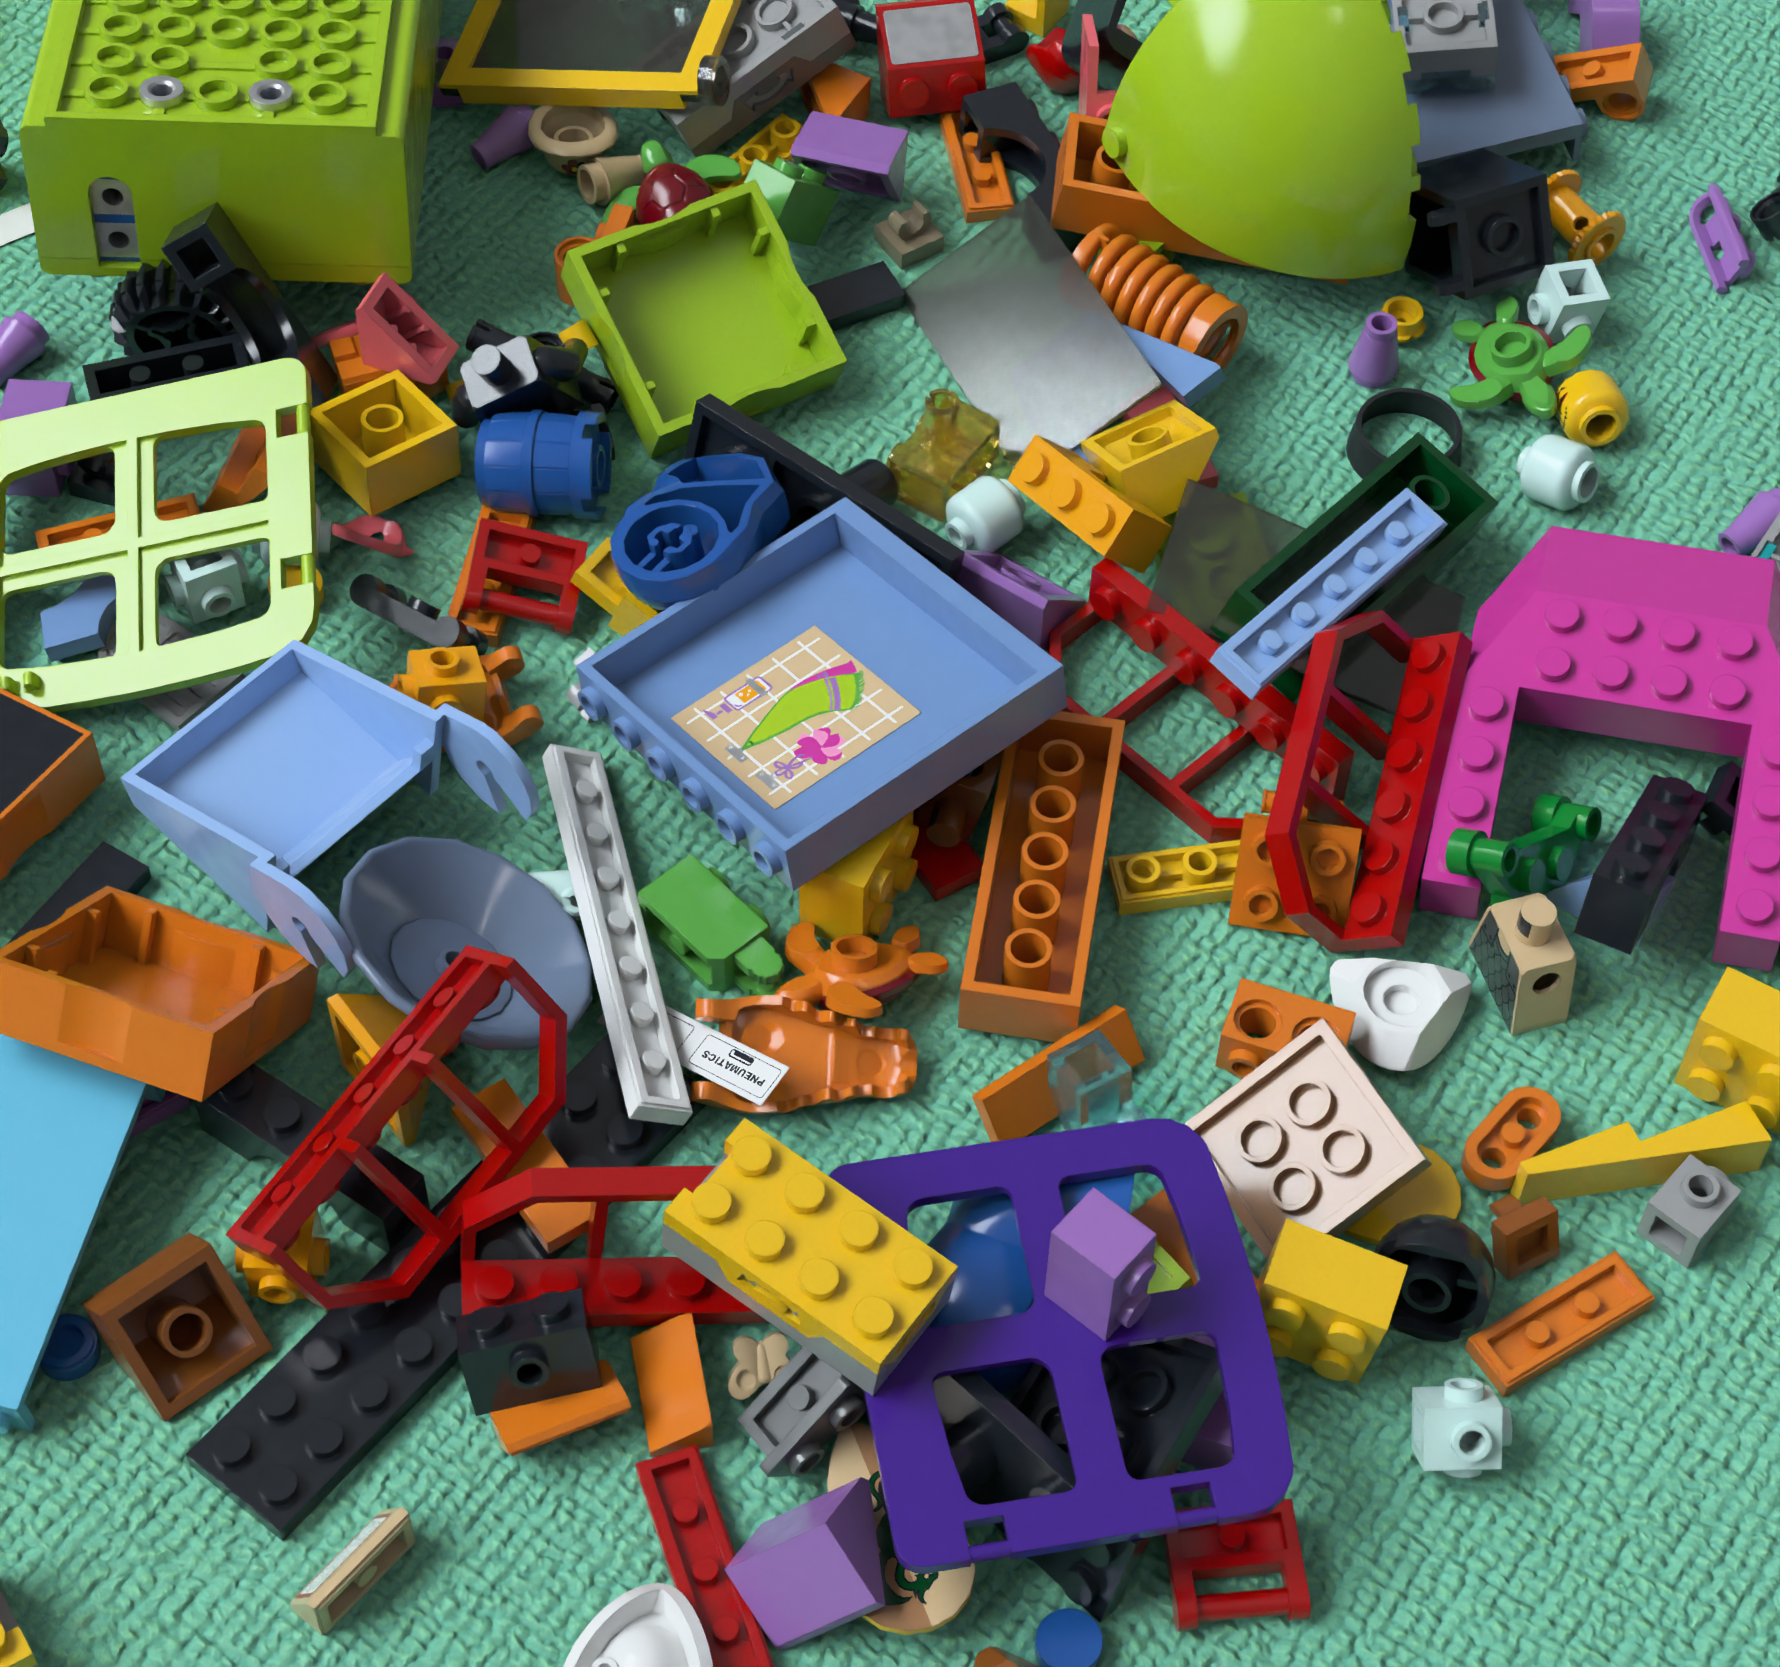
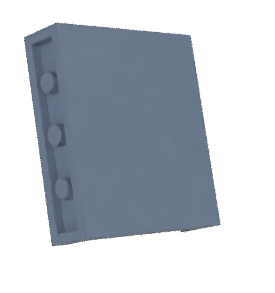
(1523, 111)

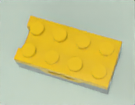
(809, 1257)

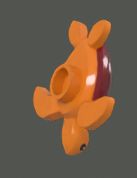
(856, 971)

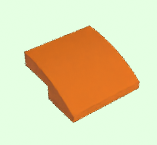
(245, 468)

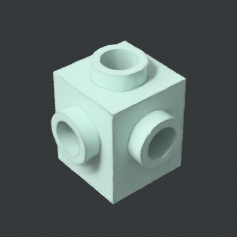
(1567, 298)
(208, 584)
(1459, 1427)

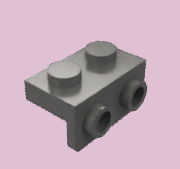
(801, 1414)

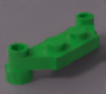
(1531, 862)

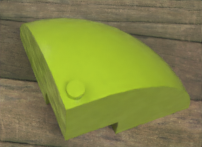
(1275, 132)

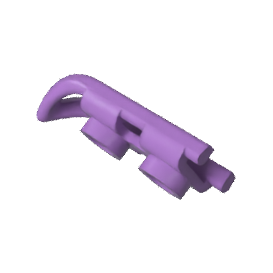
(1724, 231)

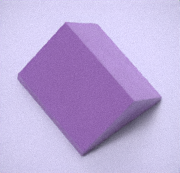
(854, 154)
(1017, 594)
(812, 1566)

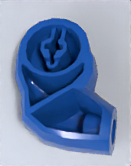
(698, 527)
(991, 1265)

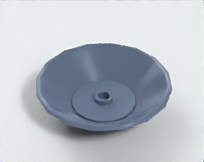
(427, 898)

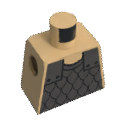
(1525, 962)

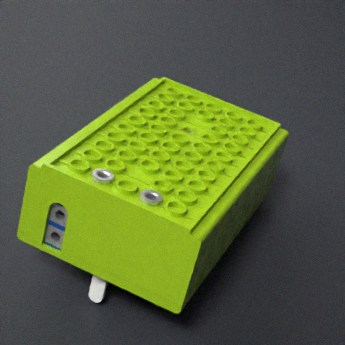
(274, 108)

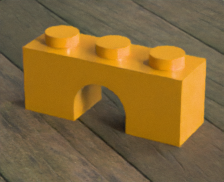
(1087, 506)

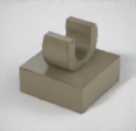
(909, 236)

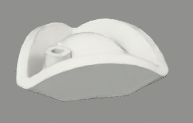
(1401, 1008)
(643, 1629)

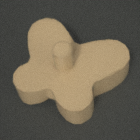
(756, 1363)

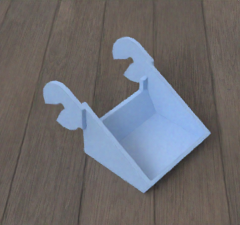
(297, 765)

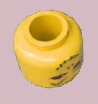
(1592, 408)

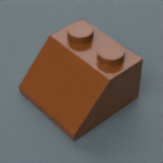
(177, 1325)

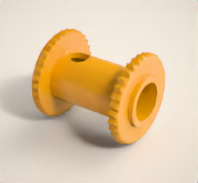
(1578, 223)

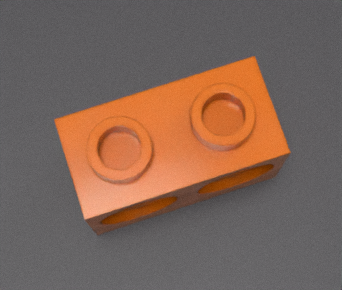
(1276, 1017)

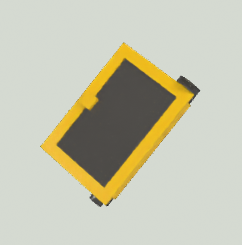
(592, 53)

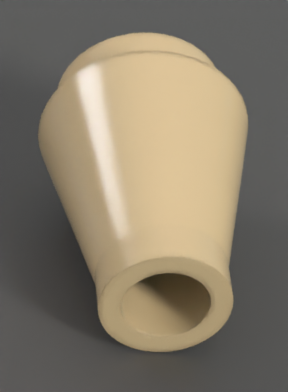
(607, 176)

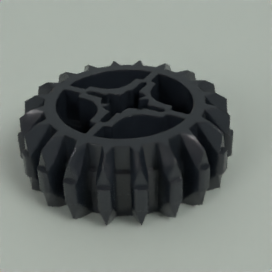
(160, 312)

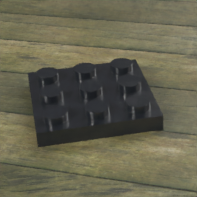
(1156, 1399)

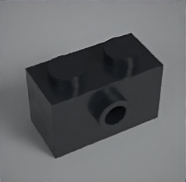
(528, 1351)

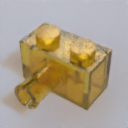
(944, 453)

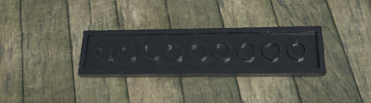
(377, 1360)

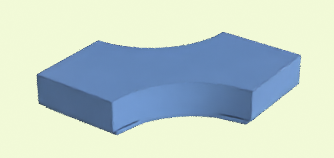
(80, 620)

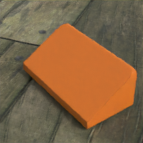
(672, 1386)
(547, 1420)

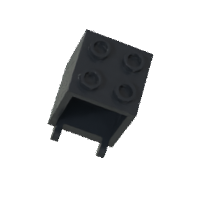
(1479, 224)

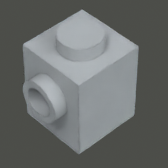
(1688, 1210)

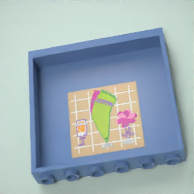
(821, 692)

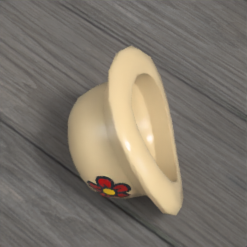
(572, 134)

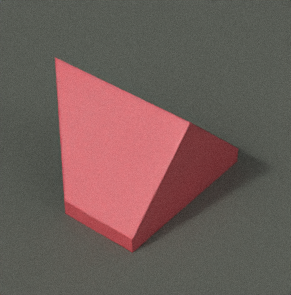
(401, 334)

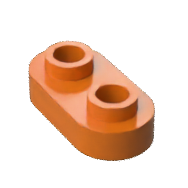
(1506, 1141)

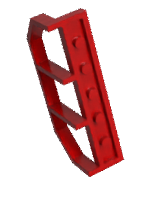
(1186, 653)
(1406, 790)
(372, 1099)
(615, 1289)

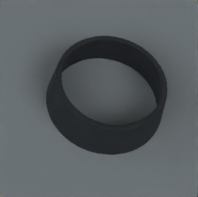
(1401, 400)

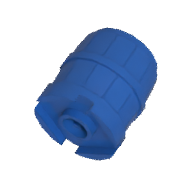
(543, 463)

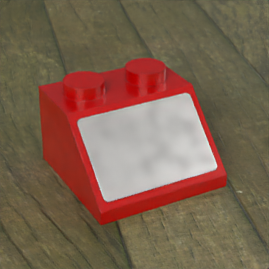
(928, 55)

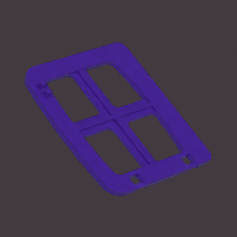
(1106, 1505)

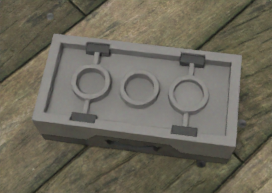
(769, 56)

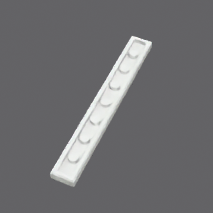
(616, 937)

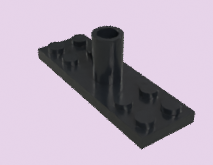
(811, 484)
(1011, 1459)

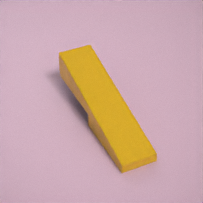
(1620, 1161)

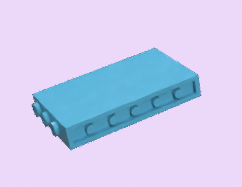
(58, 1157)

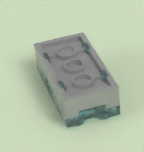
(1447, 42)

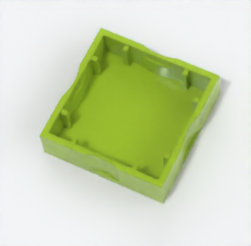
(700, 312)

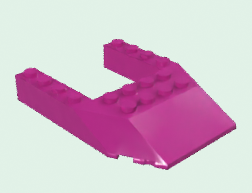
(1635, 649)

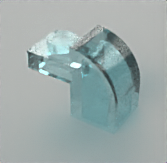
(1091, 1084)

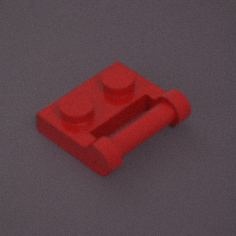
(528, 561)
(1234, 1550)

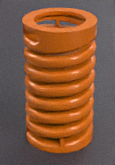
(1148, 291)

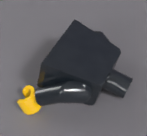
(521, 377)

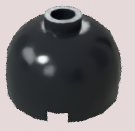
(1446, 1277)

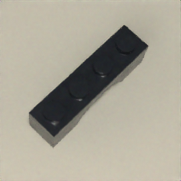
(1013, 127)
(223, 268)
(1638, 862)
(270, 1119)

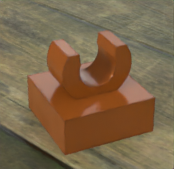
(1523, 1234)

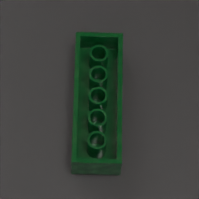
(1413, 466)

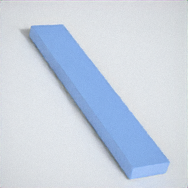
(1327, 593)

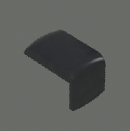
(1115, 46)

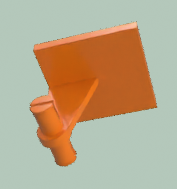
(1329, 860)

